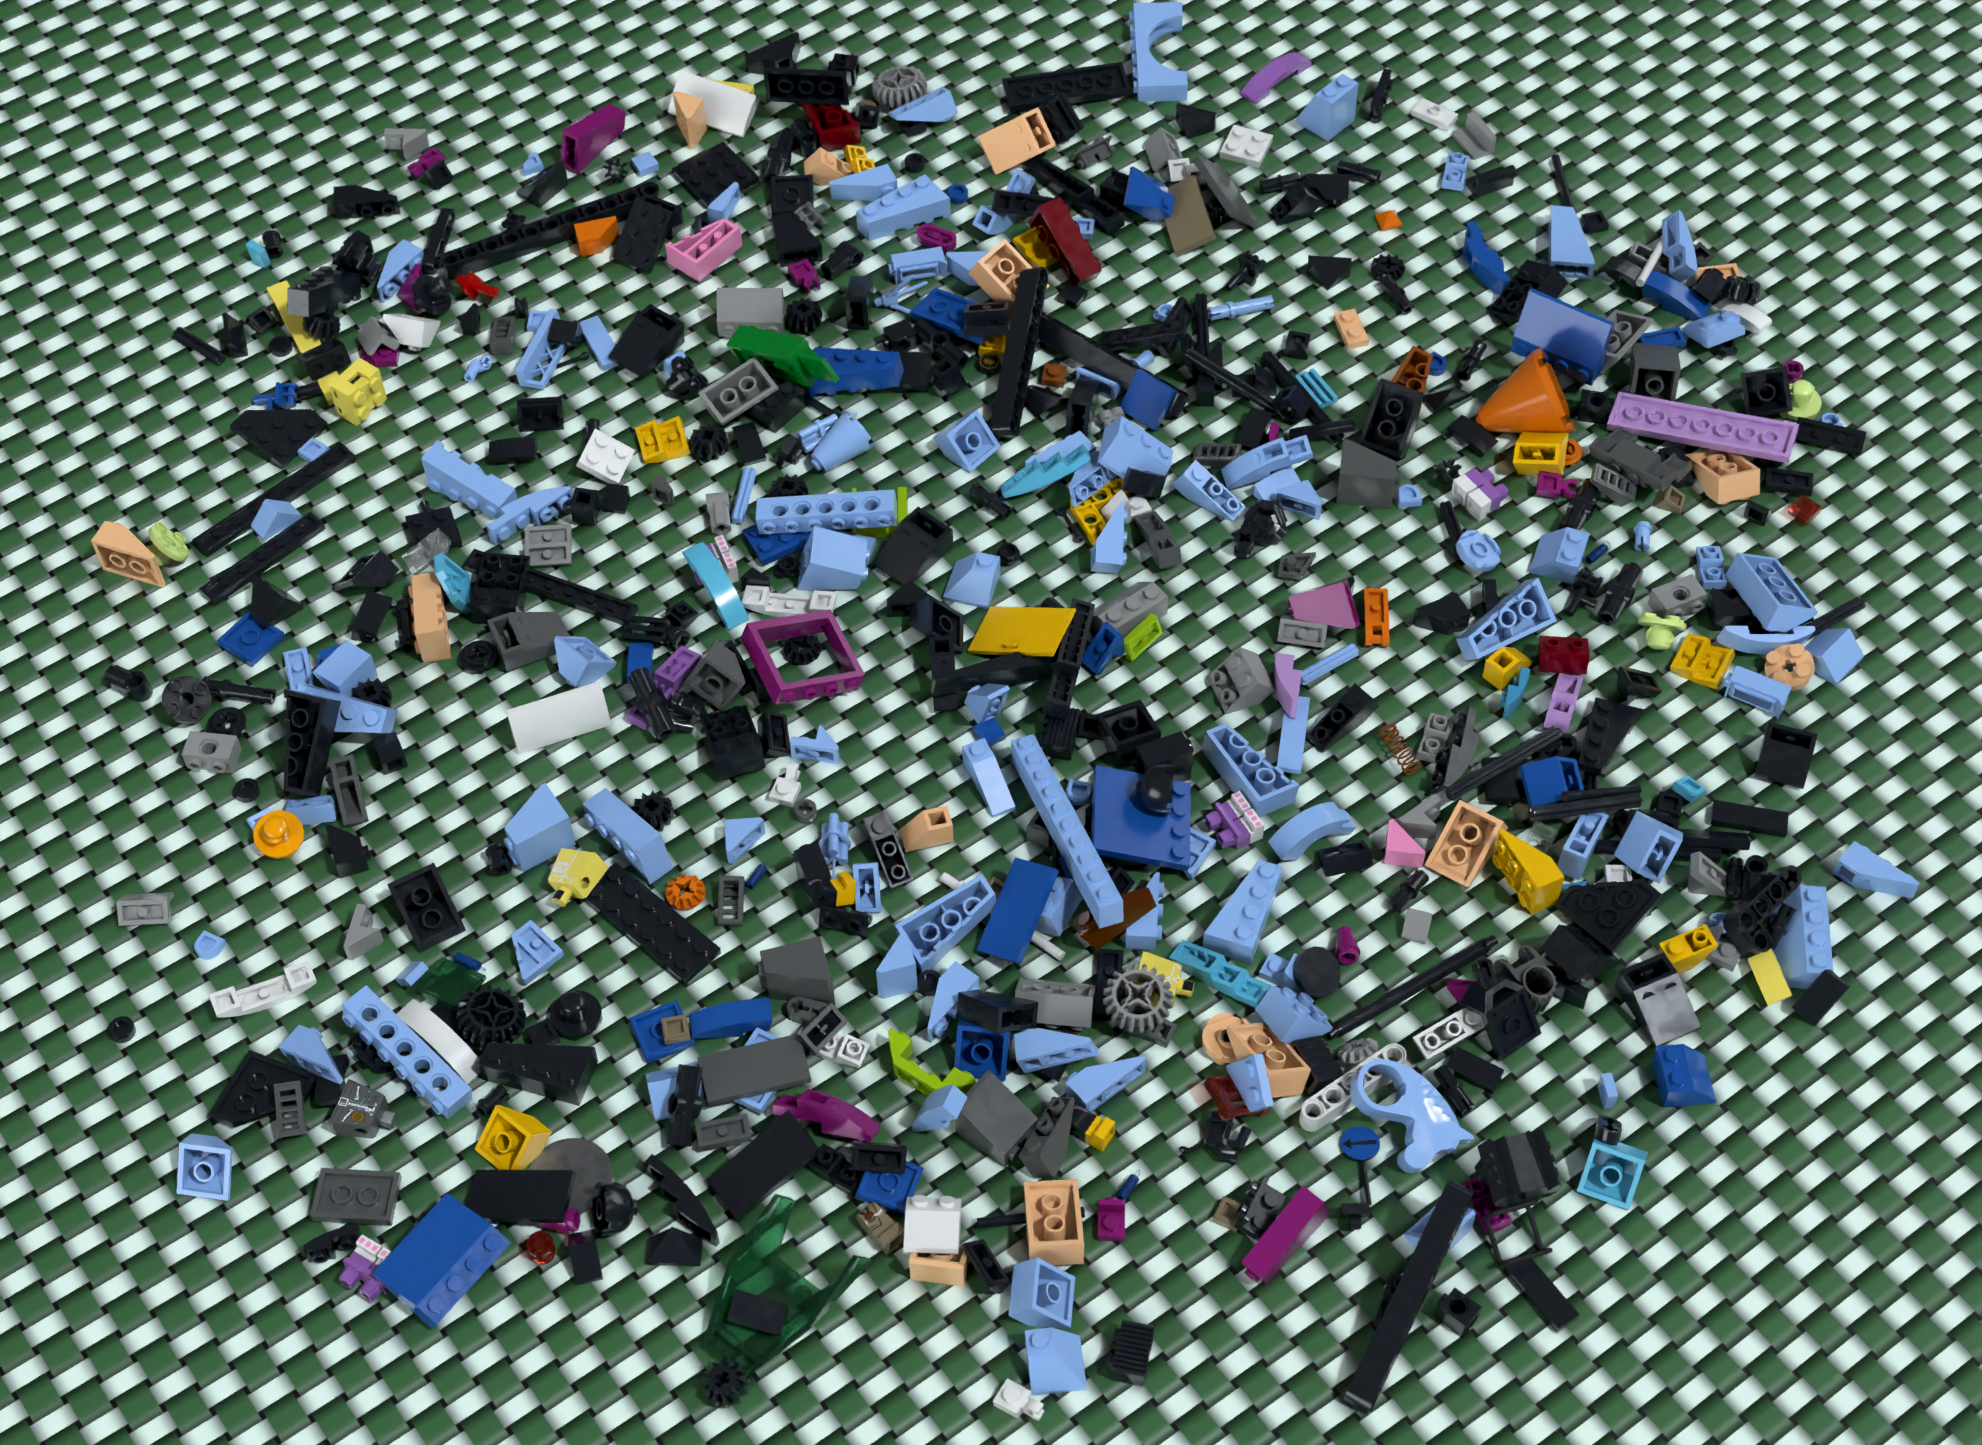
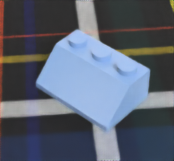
(1130, 446)

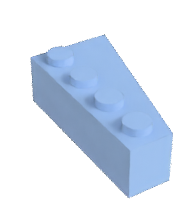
(902, 208)
(465, 482)
(1511, 619)
(1248, 771)
(628, 834)
(1244, 916)
(947, 921)

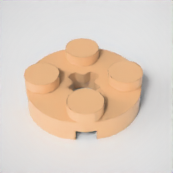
(1790, 654)
(1213, 1037)

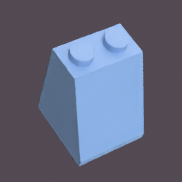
(1331, 108)
(832, 561)
(538, 830)

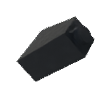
(794, 241)
(859, 302)
(1082, 406)
(996, 1011)

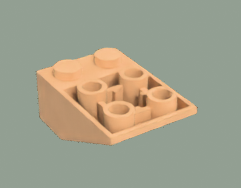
(1016, 141)

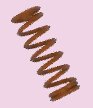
(1386, 737)

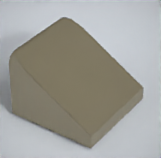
(1670, 500)

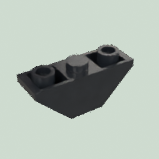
(778, 54)

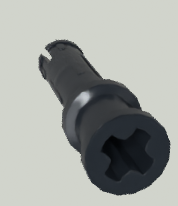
(226, 690)

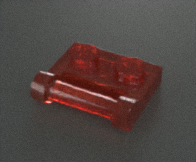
(1223, 1092)

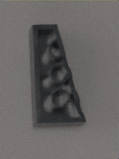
(323, 291)
(307, 740)

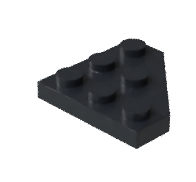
(278, 432)
(1609, 909)
(251, 1089)

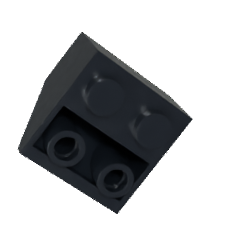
(1785, 755)

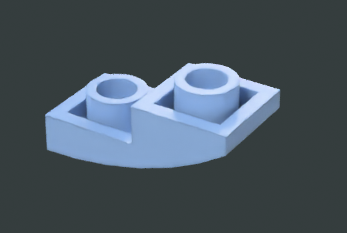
(1455, 171)
(1710, 567)

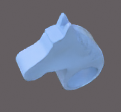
(1418, 1105)

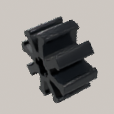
(356, 260)

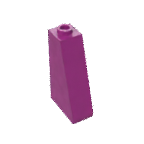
(590, 136)
(1285, 1236)

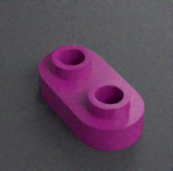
(936, 237)

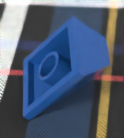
(1148, 196)

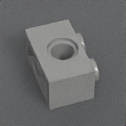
(1678, 597)
(211, 752)

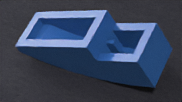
(1675, 296)
(731, 1019)

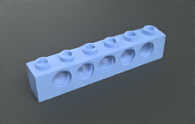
(826, 511)
(368, 1004)

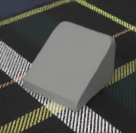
(1416, 925)

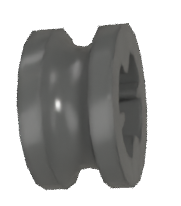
(799, 809)

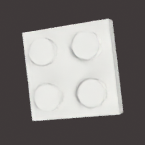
(1246, 146)
(605, 457)

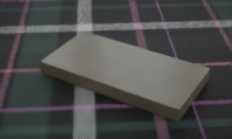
(1190, 222)

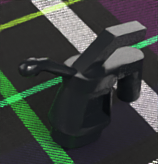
(686, 706)
(1218, 1136)

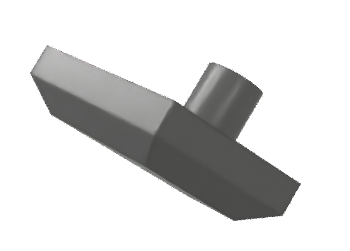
(1295, 565)

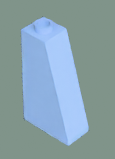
(1567, 244)

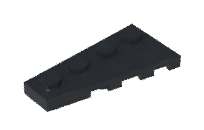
(1605, 734)

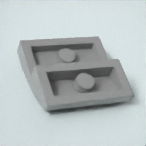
(549, 545)

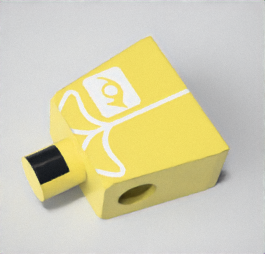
(575, 874)
(1172, 974)

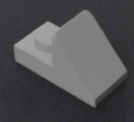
(409, 140)
(1420, 819)
(1706, 876)
(361, 935)
(1726, 953)

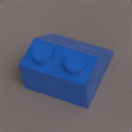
(982, 1050)
(1682, 1076)

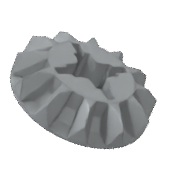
(1357, 1051)

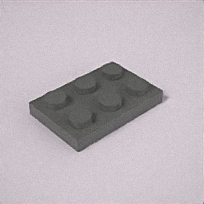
(356, 1196)

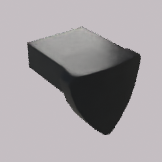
(566, 332)
(1297, 345)

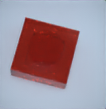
(1804, 510)

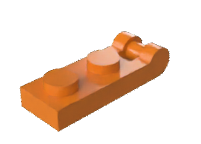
(1376, 616)

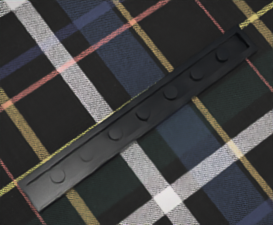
(286, 490)
(567, 593)

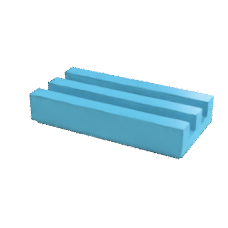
(1319, 387)

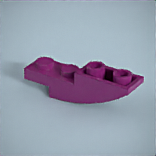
(836, 1115)

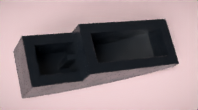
(1206, 383)

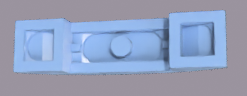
(1740, 639)

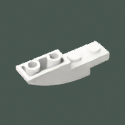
(1448, 1032)

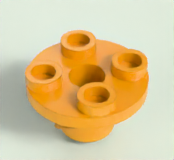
(278, 834)

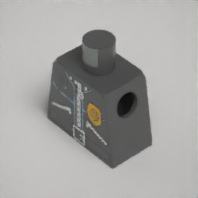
(361, 1112)

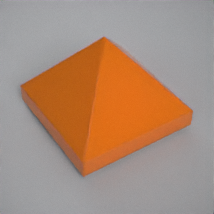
(1388, 220)

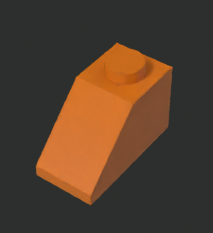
(596, 235)

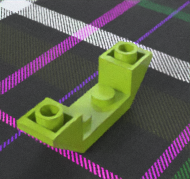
(910, 1072)

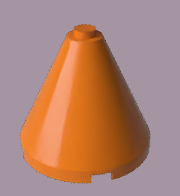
(1527, 401)

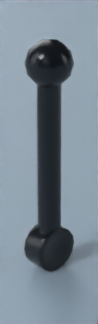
(585, 356)
(1062, 512)

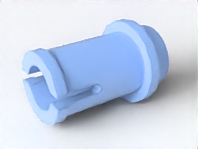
(1144, 359)
(1643, 533)

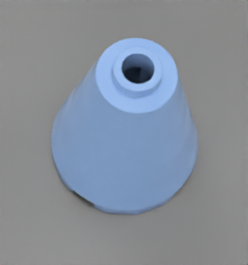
(842, 443)

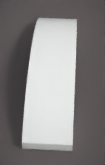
(783, 605)
(264, 994)
(441, 1040)

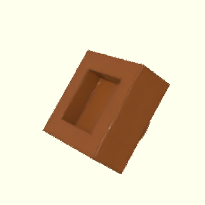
(1054, 375)

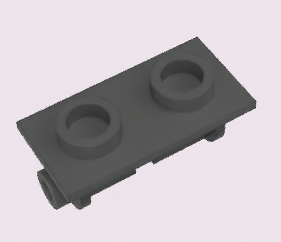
(1086, 154)

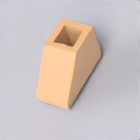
(825, 167)
(928, 829)

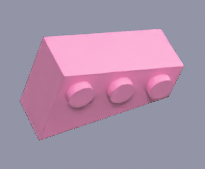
(706, 250)

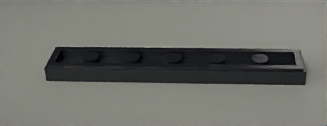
(262, 558)

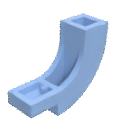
(998, 222)
(1308, 827)

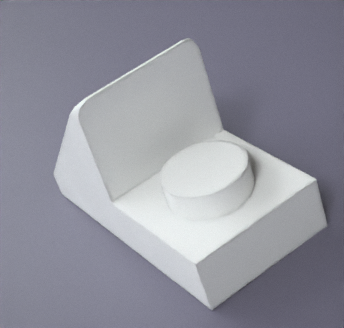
(1134, 505)

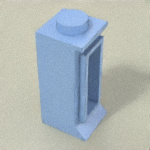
(920, 263)
(1757, 690)

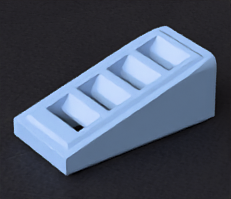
(724, 204)

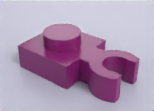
(425, 161)
(804, 273)
(383, 356)
(1552, 485)

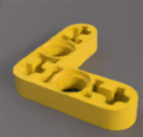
(1091, 509)

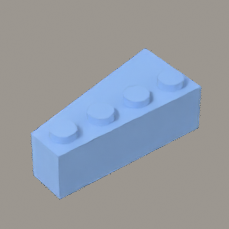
(356, 714)

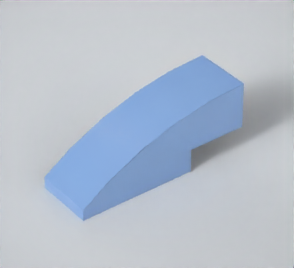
(1678, 247)
(939, 1109)

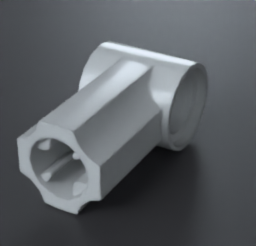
(719, 508)

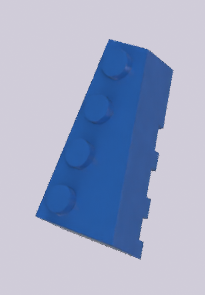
(858, 370)

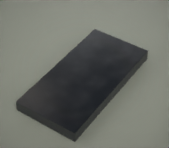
(763, 1165)
(521, 1195)

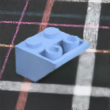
(1648, 846)
(1059, 907)
(1292, 1015)

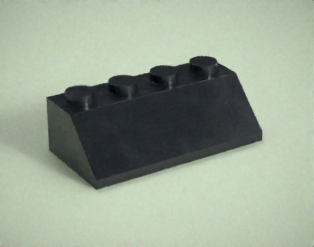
(807, 86)

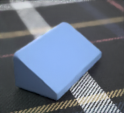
(1107, 387)
(1269, 486)
(313, 809)

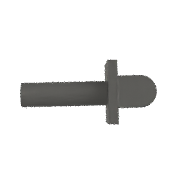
(810, 215)

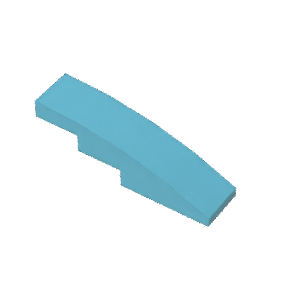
(1039, 475)
(1216, 972)

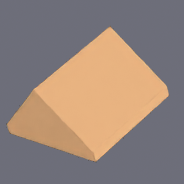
(690, 117)
(939, 1267)

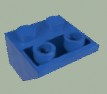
(1549, 778)

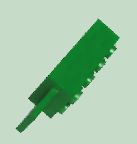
(781, 355)

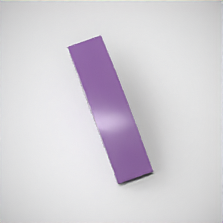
(668, 678)

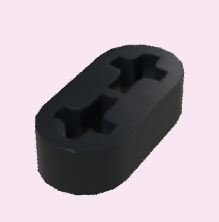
(1489, 595)
(1554, 748)
(1607, 1130)

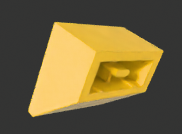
(1540, 452)

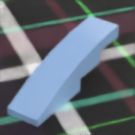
(1293, 738)

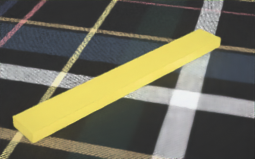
(294, 323)

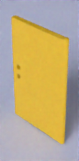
(1021, 629)

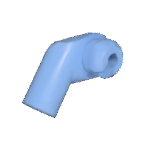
(477, 366)

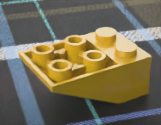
(1528, 872)

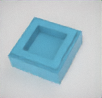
(258, 253)
(1689, 789)

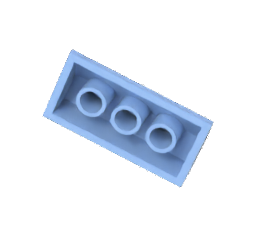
(1769, 592)
(1807, 945)

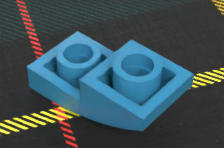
(1515, 693)

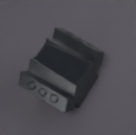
(1518, 1168)

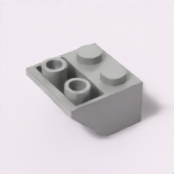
(1240, 681)

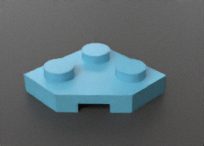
(454, 581)

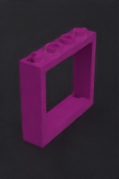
(799, 625)

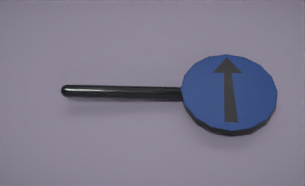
(1361, 1145)

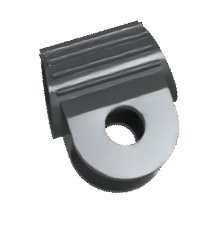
(1531, 974)

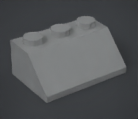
(749, 307)
(1625, 332)
(737, 391)
(1131, 607)
(1060, 1002)

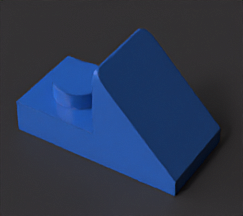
(1103, 647)

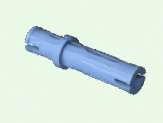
(1233, 309)

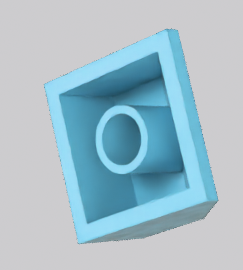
(1612, 1173)

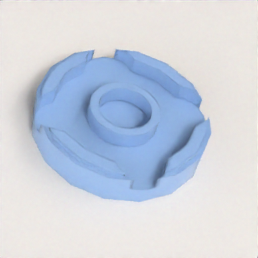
(1478, 551)

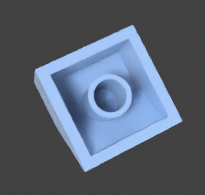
(1560, 554)
(1041, 1294)

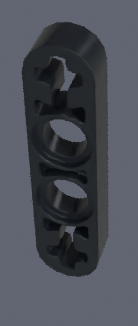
(439, 240)

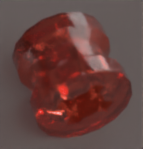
(539, 1241)

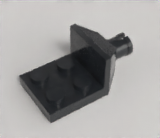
(1503, 1009)

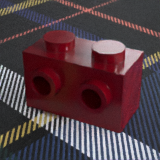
(1563, 655)

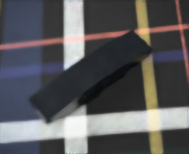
(685, 1203)

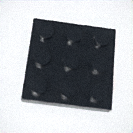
(713, 172)

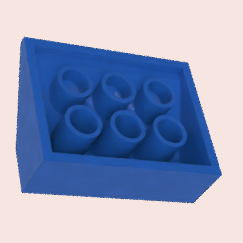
(1569, 336)
(441, 1259)

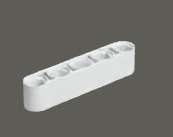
(1340, 1091)

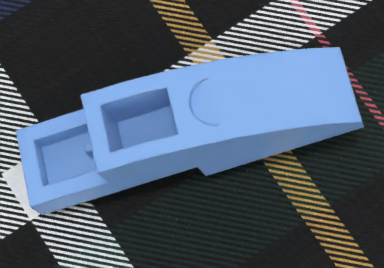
(1266, 458)
(534, 507)

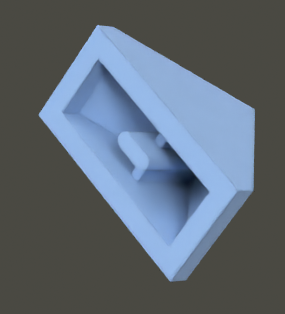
(1300, 499)
(274, 517)
(741, 836)
(867, 887)

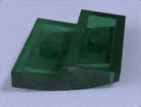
(448, 982)

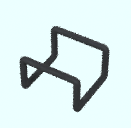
(1542, 1251)

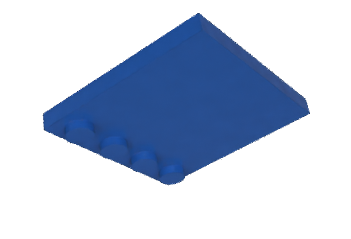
(1131, 831)

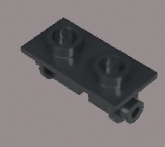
(845, 921)

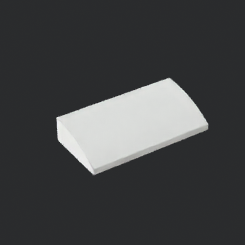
(724, 106)
(558, 717)

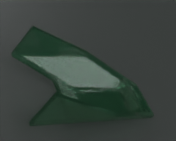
(762, 1272)

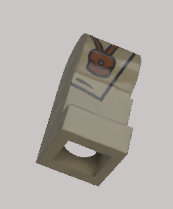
(881, 1227)

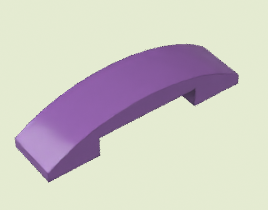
(1273, 73)

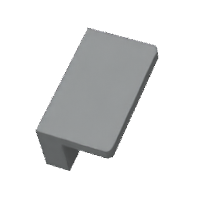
(1475, 137)
(1160, 148)
(374, 334)
(1301, 632)
(144, 908)

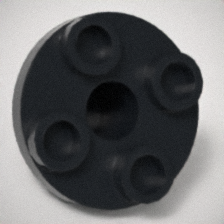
(432, 294)
(685, 377)
(186, 699)
(576, 1014)

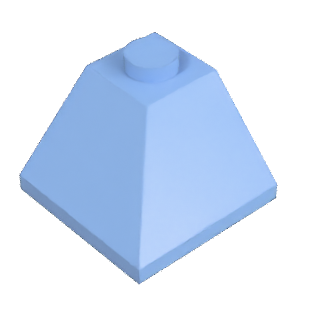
(967, 441)
(974, 580)
(581, 660)
(204, 1167)
(1054, 1361)

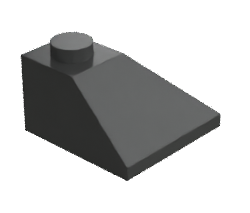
(717, 676)

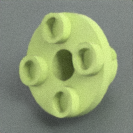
(1804, 399)
(167, 544)
(1660, 631)

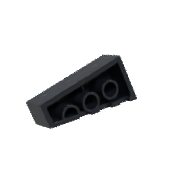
(544, 1070)

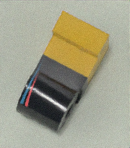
(832, 892)
(1091, 1128)

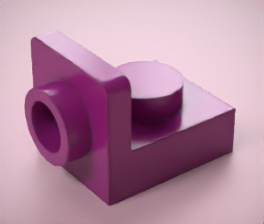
(1111, 1219)

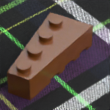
(1414, 370)

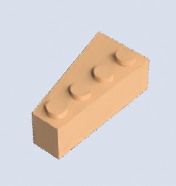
(429, 617)

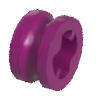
(1794, 370)

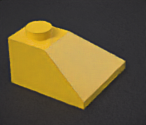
(512, 1139)

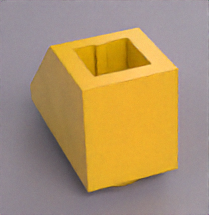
(1504, 665)
(1689, 948)

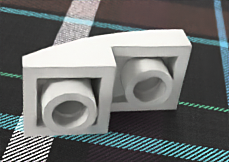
(1750, 317)
(844, 1051)

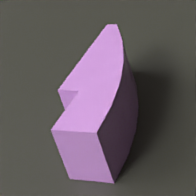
(1286, 683)
(1563, 701)

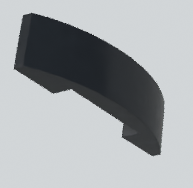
(1019, 203)

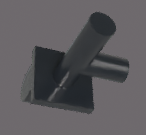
(1248, 265)
(1584, 584)

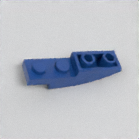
(1484, 263)

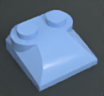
(1715, 328)

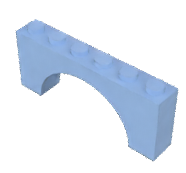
(1153, 79)

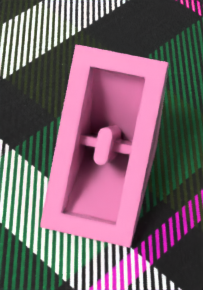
(1401, 848)

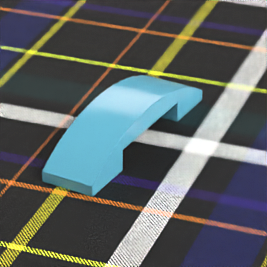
(717, 584)

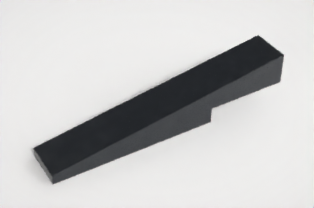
(1073, 189)
(1069, 661)
(1000, 670)

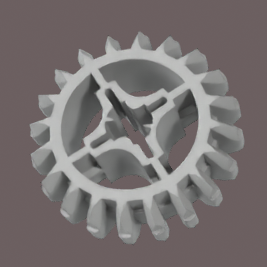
(898, 86)
(1151, 983)

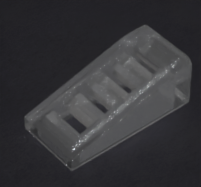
(1545, 831)

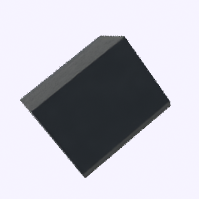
(545, 184)

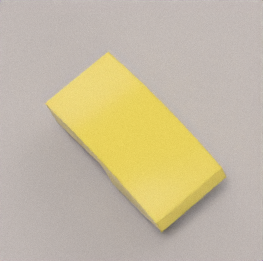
(1770, 977)

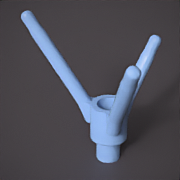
(891, 298)

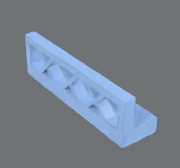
(537, 353)

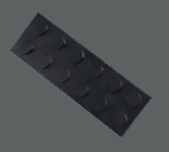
(1078, 85)
(651, 924)

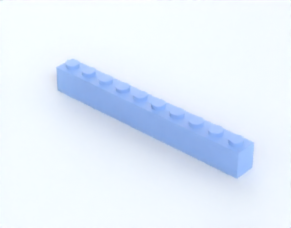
(1067, 831)

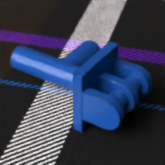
(283, 397)

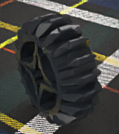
(490, 1016)

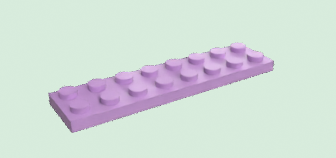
(1703, 427)

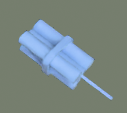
(814, 434)
(835, 841)

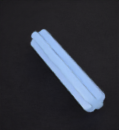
(743, 495)
(1329, 663)

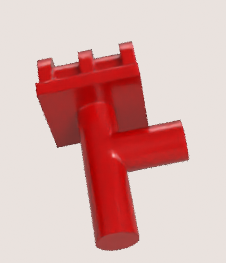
(472, 285)

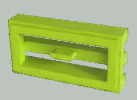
(1144, 633)

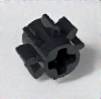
(617, 163)
(1215, 211)
(1441, 471)

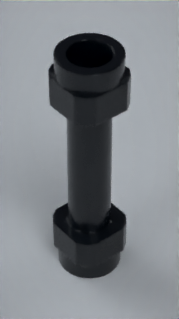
(406, 639)

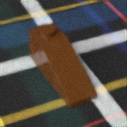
(1135, 906)

